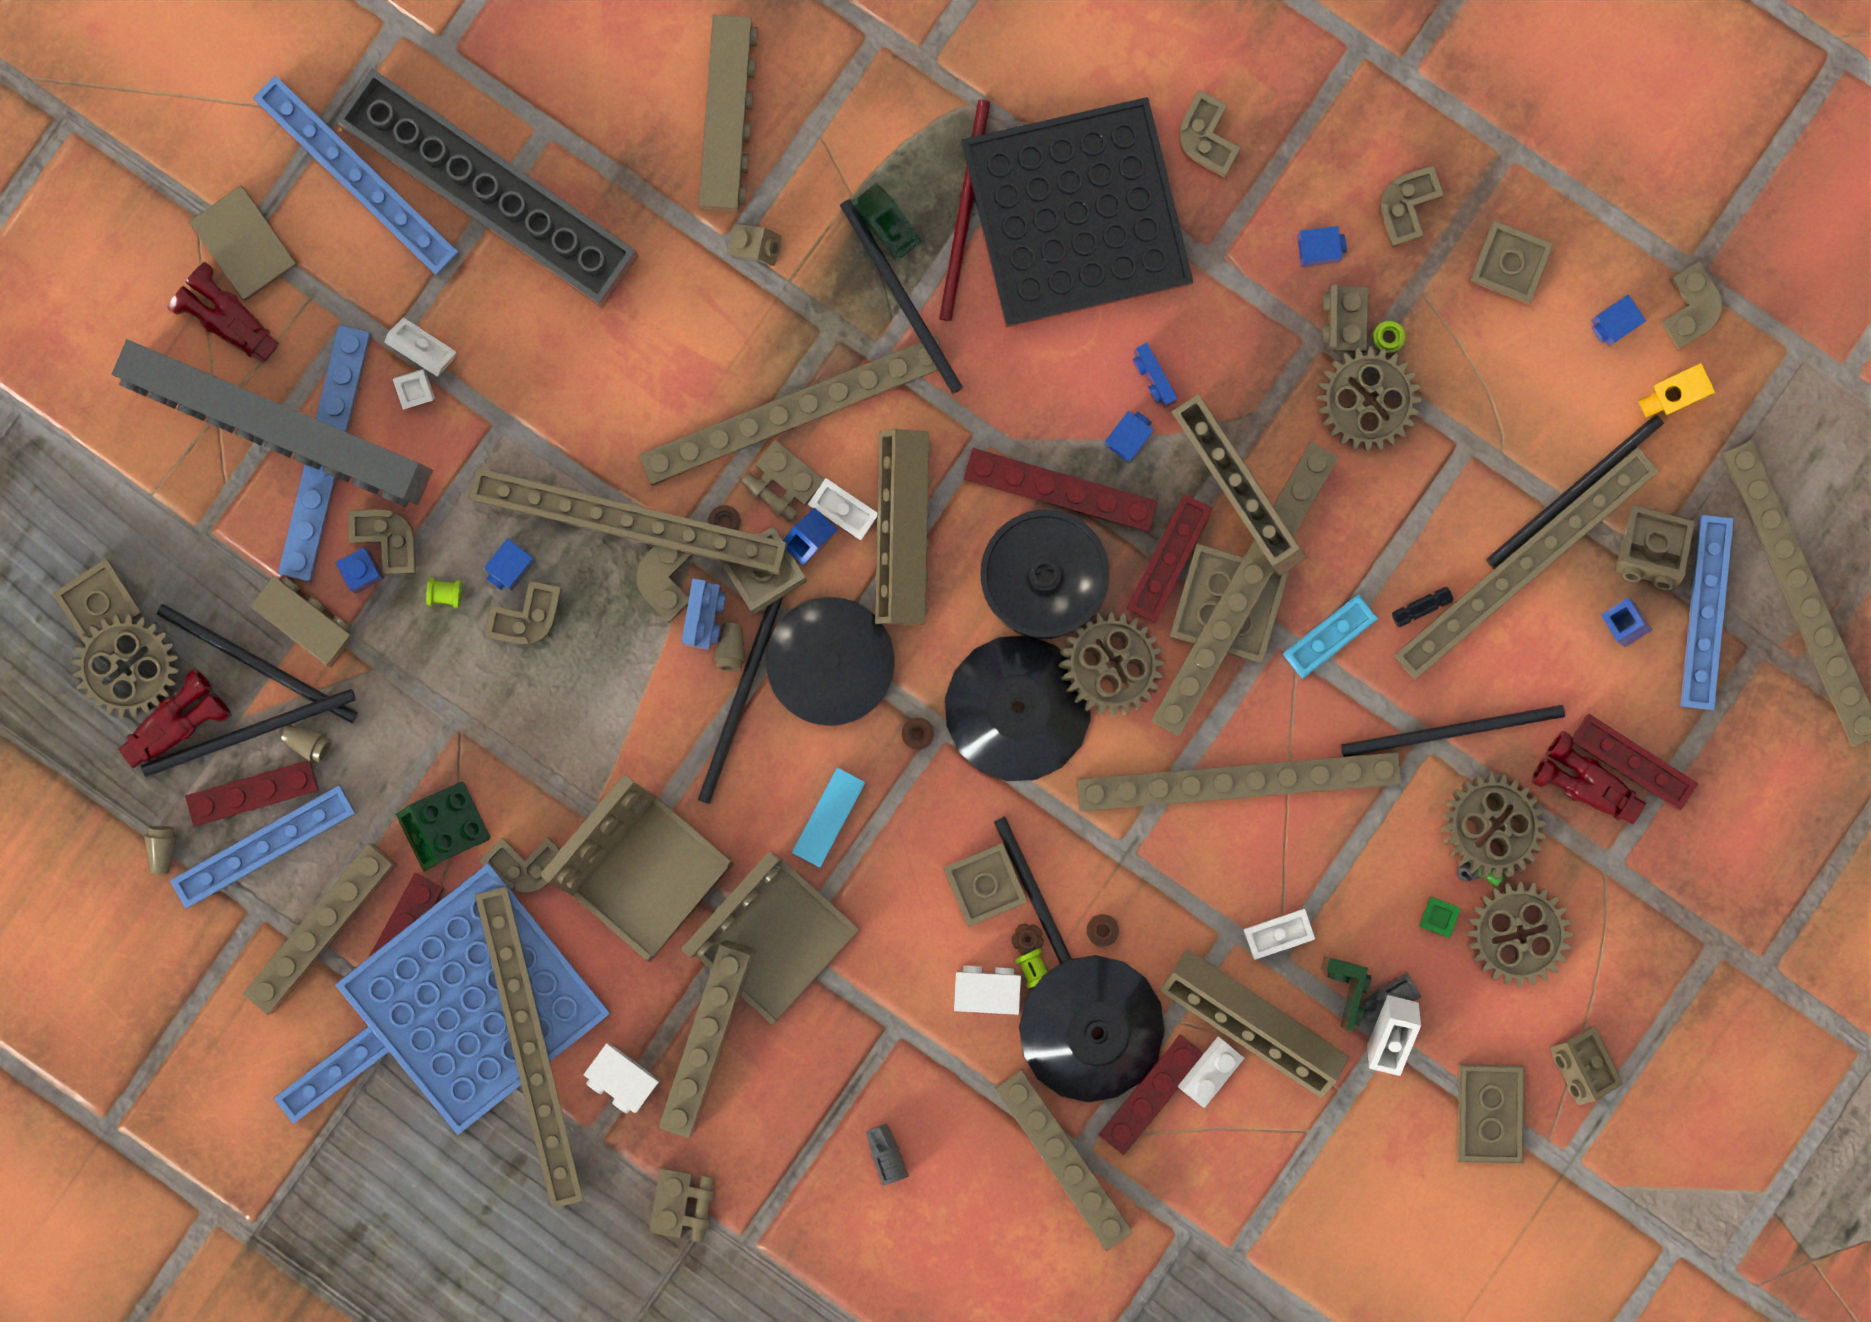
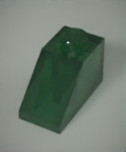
(886, 221)

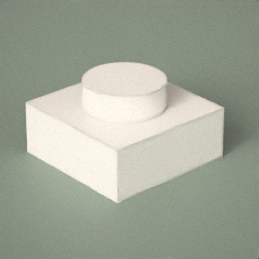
(413, 388)

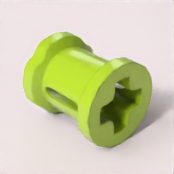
(444, 592)
(1032, 967)

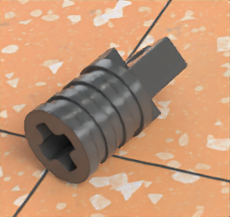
(1401, 987)
(886, 1155)

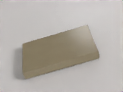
(243, 243)
(1490, 1113)

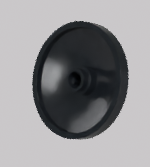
(1045, 574)
(830, 661)

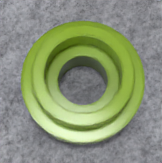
(1393, 327)

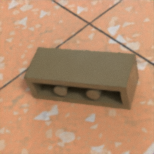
(303, 620)

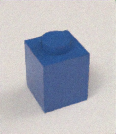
(1321, 246)
(1617, 321)
(1129, 435)
(809, 536)
(508, 565)
(359, 570)
(1626, 622)

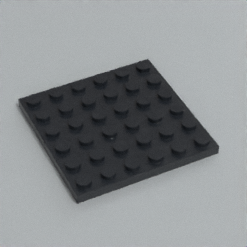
(1077, 212)

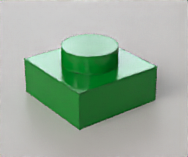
(1439, 917)

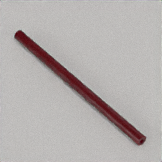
(962, 223)

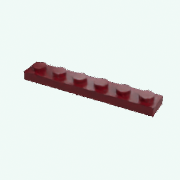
(1060, 490)

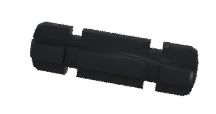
(1422, 606)

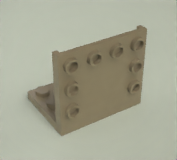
(637, 867)
(785, 924)

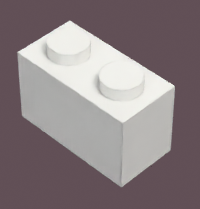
(987, 991)
(1394, 1035)
(620, 1078)

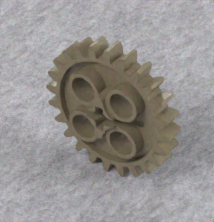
(1389, 377)
(106, 643)
(1135, 650)
(1472, 806)
(1526, 962)

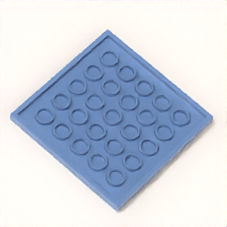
(440, 1006)

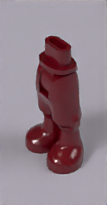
(228, 320)
(168, 727)
(1594, 784)

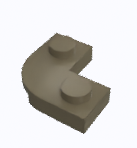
(1198, 136)
(1399, 202)
(1702, 308)
(392, 532)
(655, 582)
(532, 623)
(517, 872)

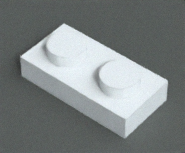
(420, 347)
(843, 509)
(1279, 934)
(1211, 1072)

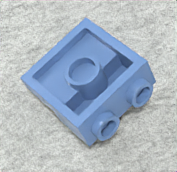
(701, 615)

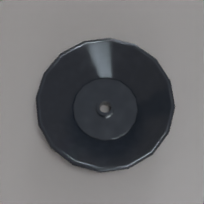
(988, 728)
(1065, 1011)

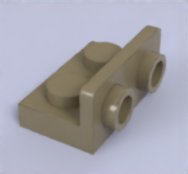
(1346, 318)
(1586, 1066)

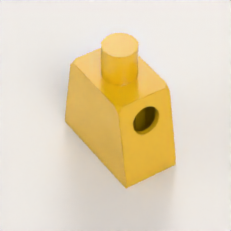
(1692, 385)

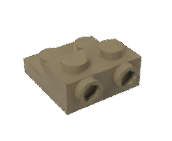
(1655, 548)

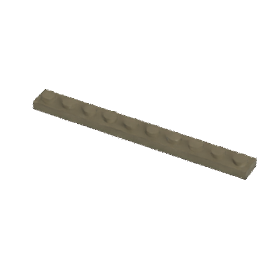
(787, 413)
(628, 521)
(1525, 563)
(1800, 591)
(1240, 595)
(1238, 782)
(529, 1047)

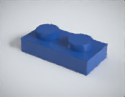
(1147, 364)

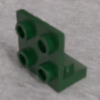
(442, 825)
(1359, 984)

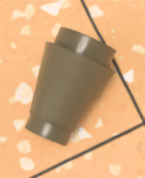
(730, 648)
(308, 743)
(160, 848)

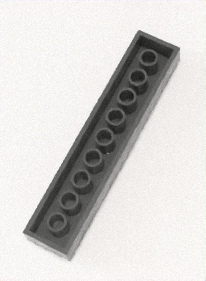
(487, 188)
(266, 420)

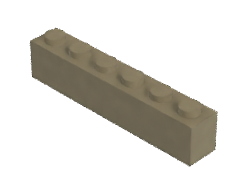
(726, 114)
(1239, 485)
(902, 527)
(320, 929)
(1254, 1023)
(706, 1039)
(1063, 1159)

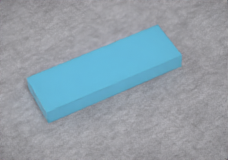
(1330, 636)
(828, 817)

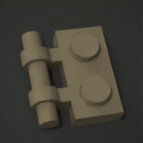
(790, 474)
(671, 1204)

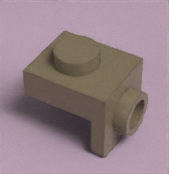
(754, 244)

